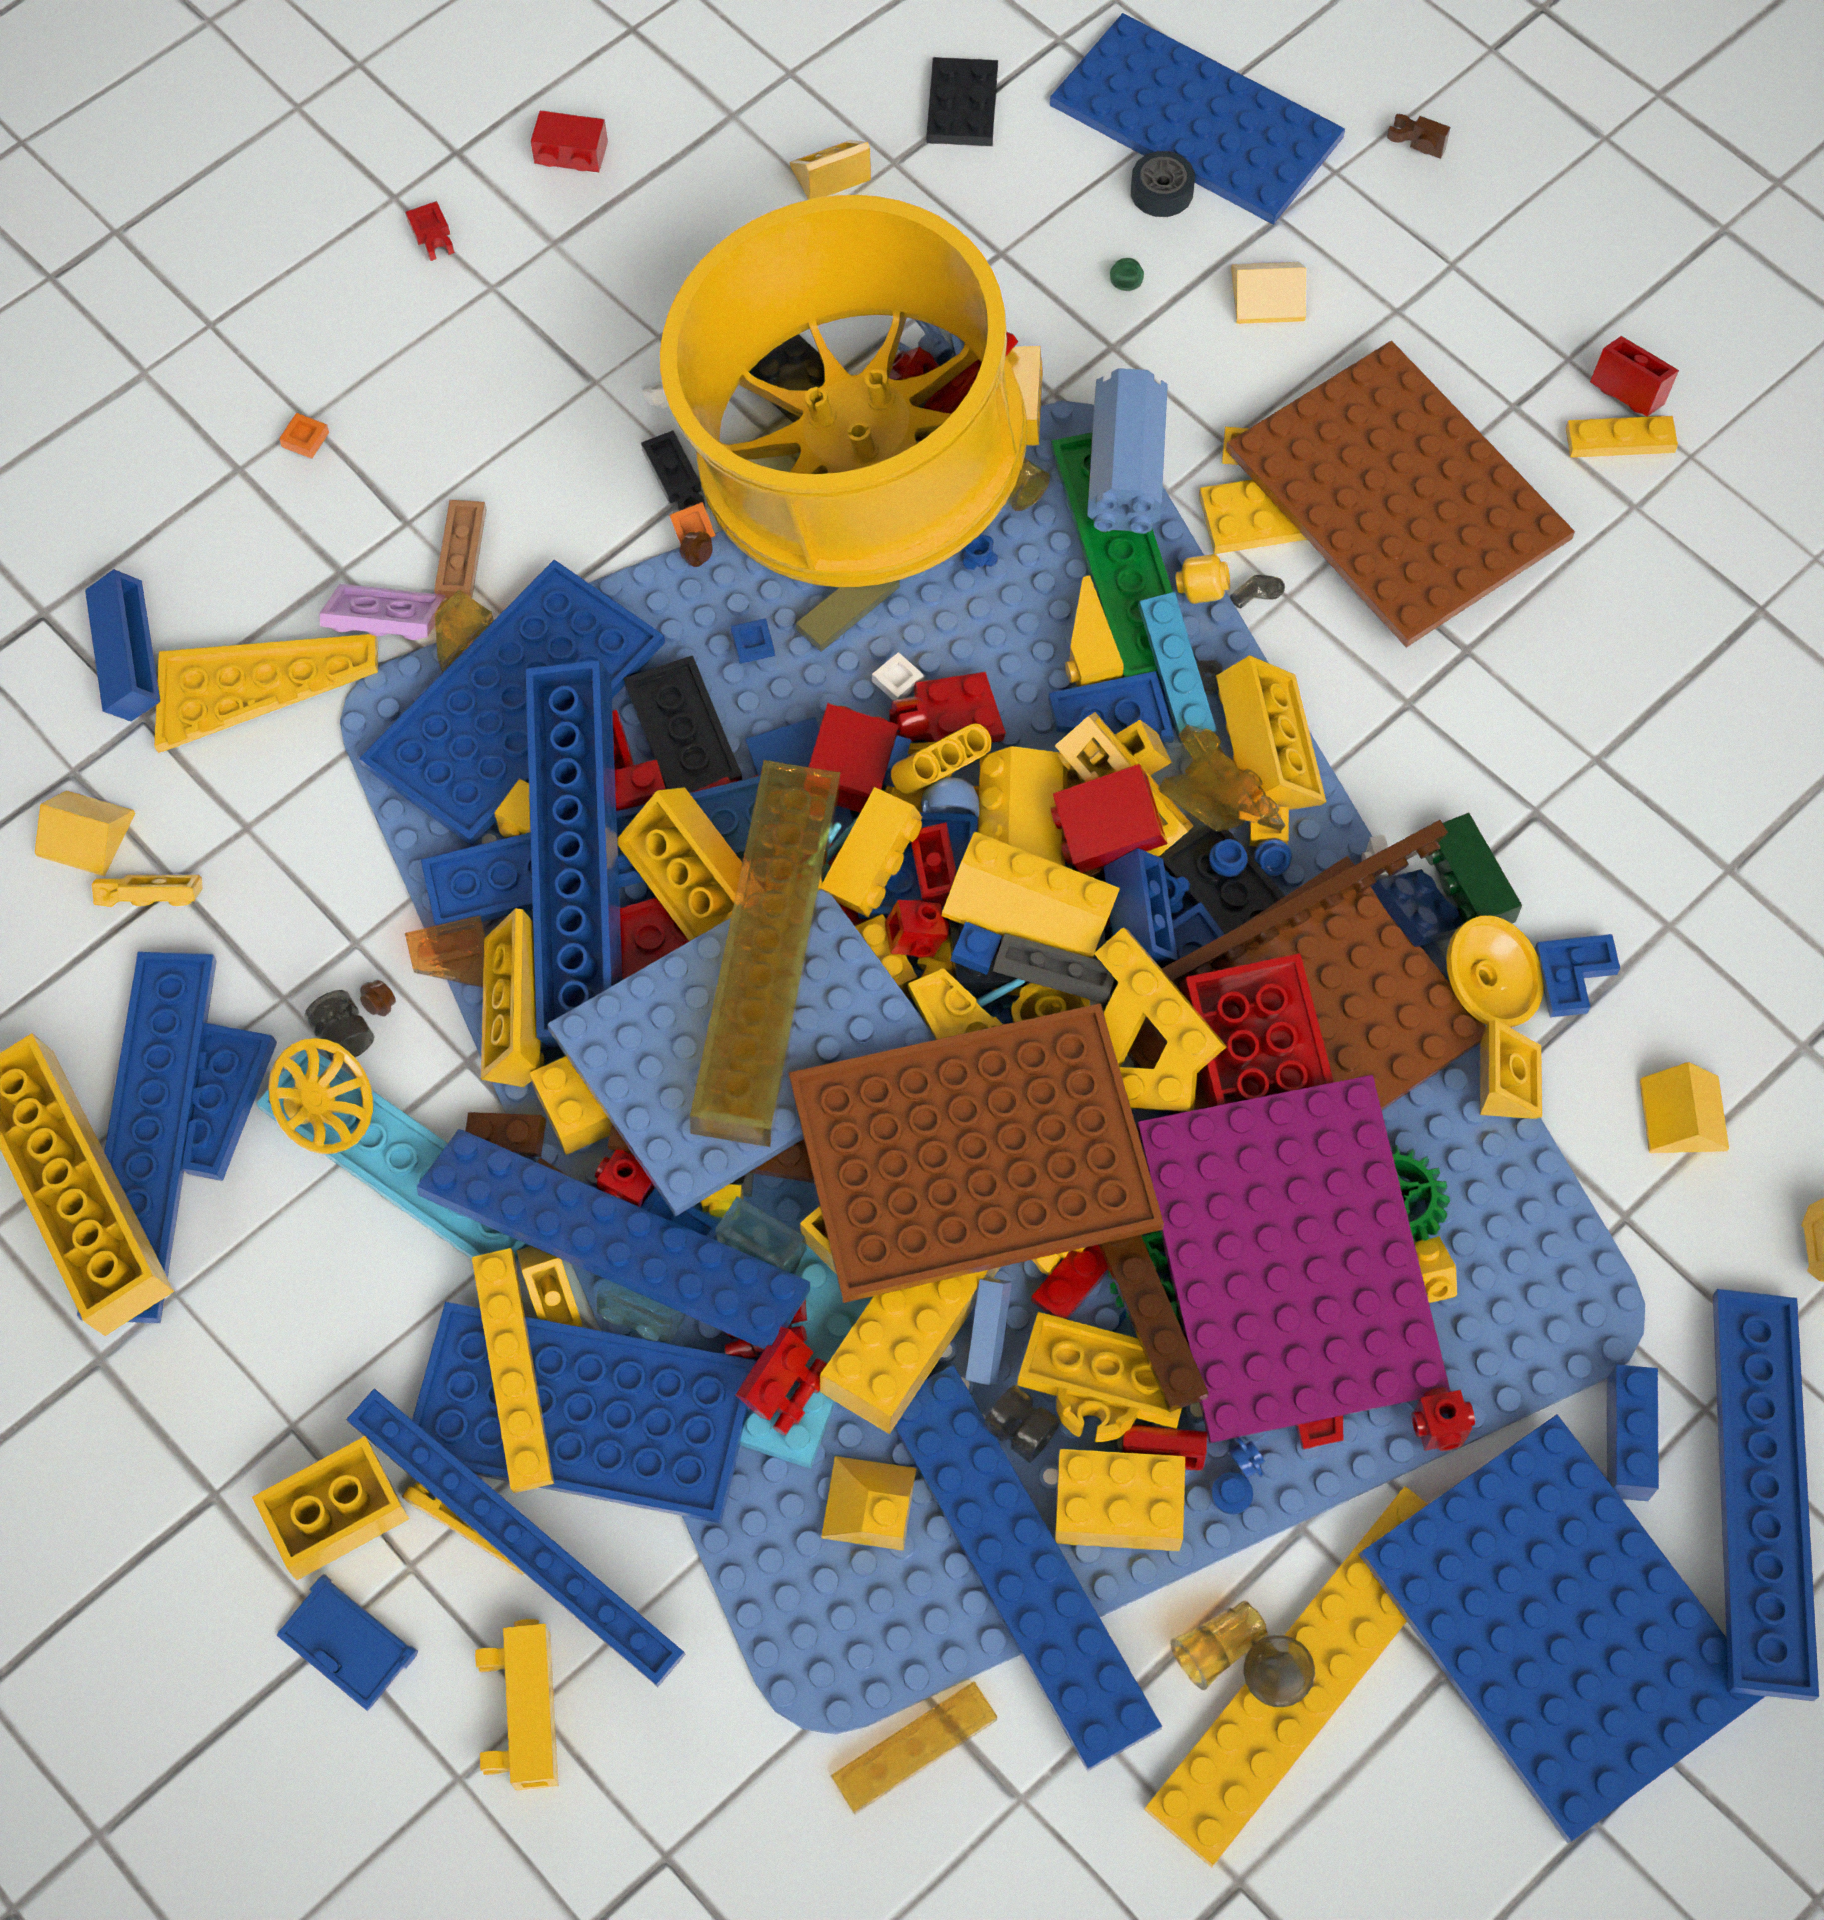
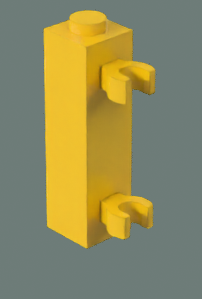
(529, 1706)

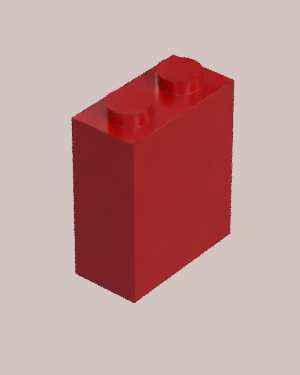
(857, 749)
(1108, 818)

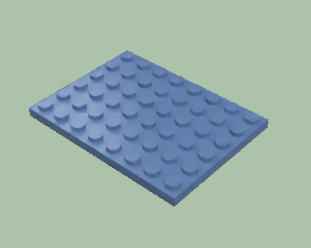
(648, 1033)

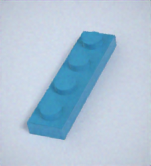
(1176, 663)

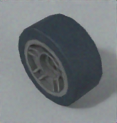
(1162, 184)

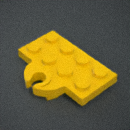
(1093, 1376)

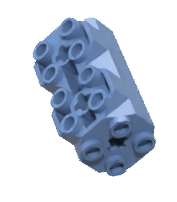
(1127, 451)

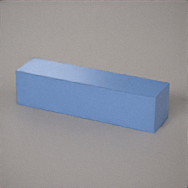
(988, 1330)

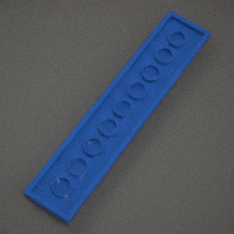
(498, 874)
(156, 1092)
(614, 1239)
(1764, 1497)
(1024, 1572)

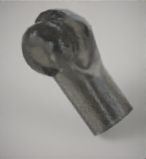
(1258, 587)

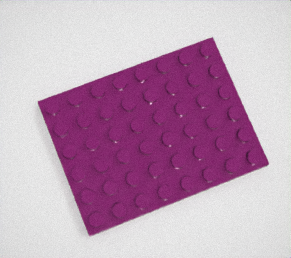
(1292, 1258)

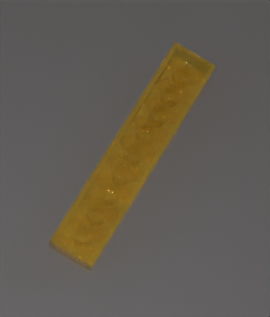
(765, 955)

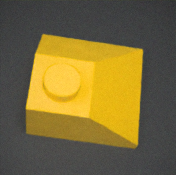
(869, 1503)

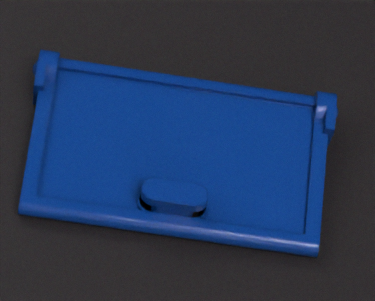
(337, 1631)

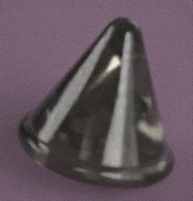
(1279, 1670)

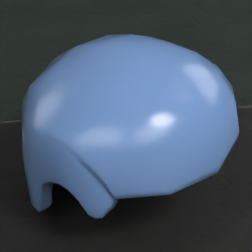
(951, 797)

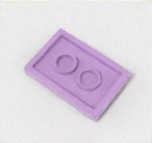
(381, 611)

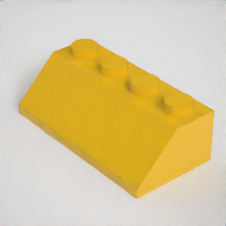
(1271, 731)
(1018, 800)
(683, 861)
(1029, 897)
(509, 1003)

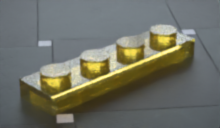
(914, 1747)

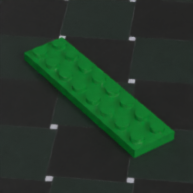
(1120, 562)

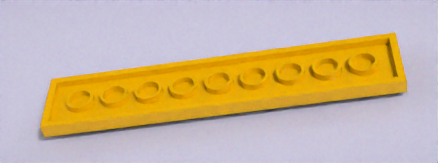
(1256, 1743)

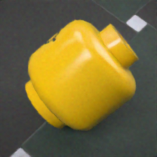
(1203, 578)

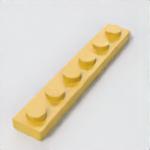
(512, 1371)

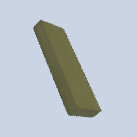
(841, 612)

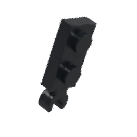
(673, 470)

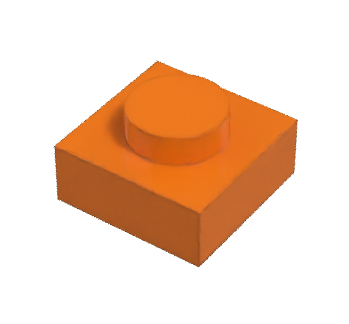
(304, 435)
(692, 520)

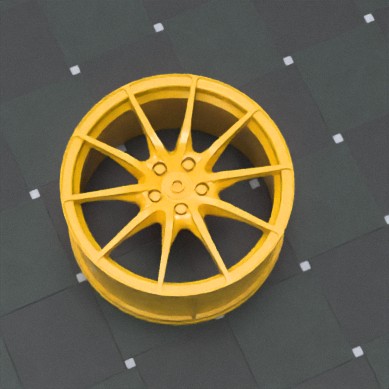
(886, 499)

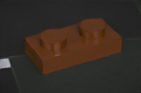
(514, 1132)

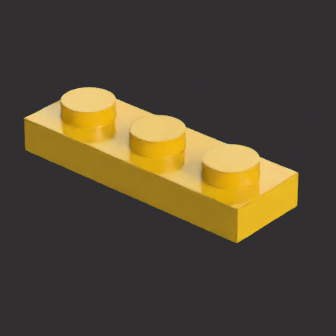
(1621, 436)

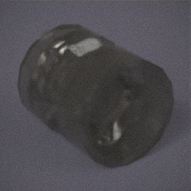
(337, 1020)
(1032, 1433)

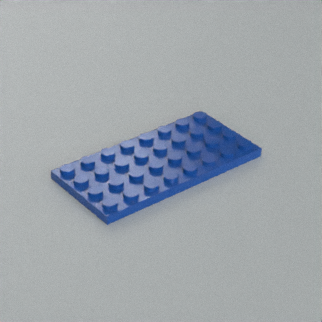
(1174, 99)
(468, 731)
(618, 1413)

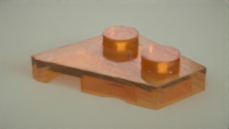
(449, 951)

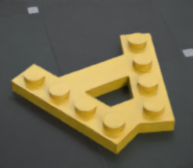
(1149, 992)

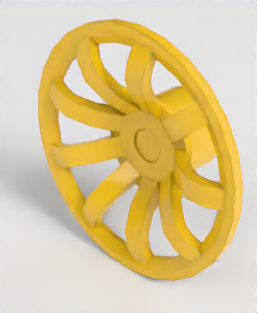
(314, 1099)

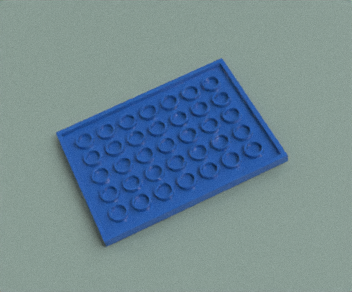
(1560, 1626)

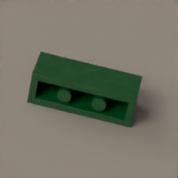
(1472, 873)

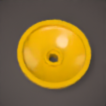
(1495, 971)

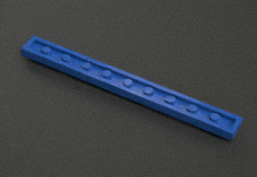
(516, 1538)

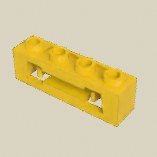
(1082, 740)

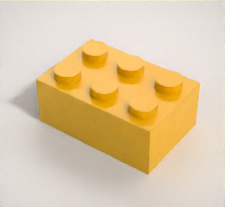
(1120, 1500)
(330, 1508)

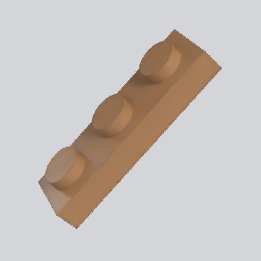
(460, 548)

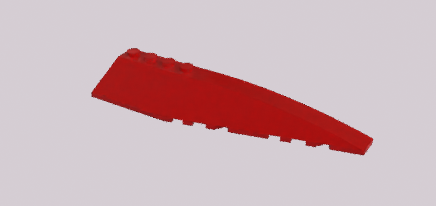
(1271, 1049)

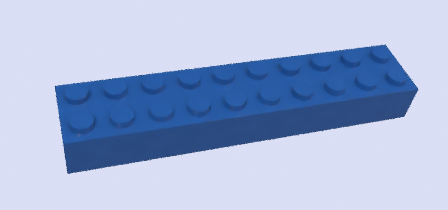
(572, 838)

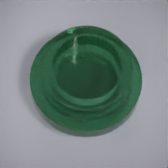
(1126, 274)

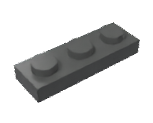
(1054, 968)

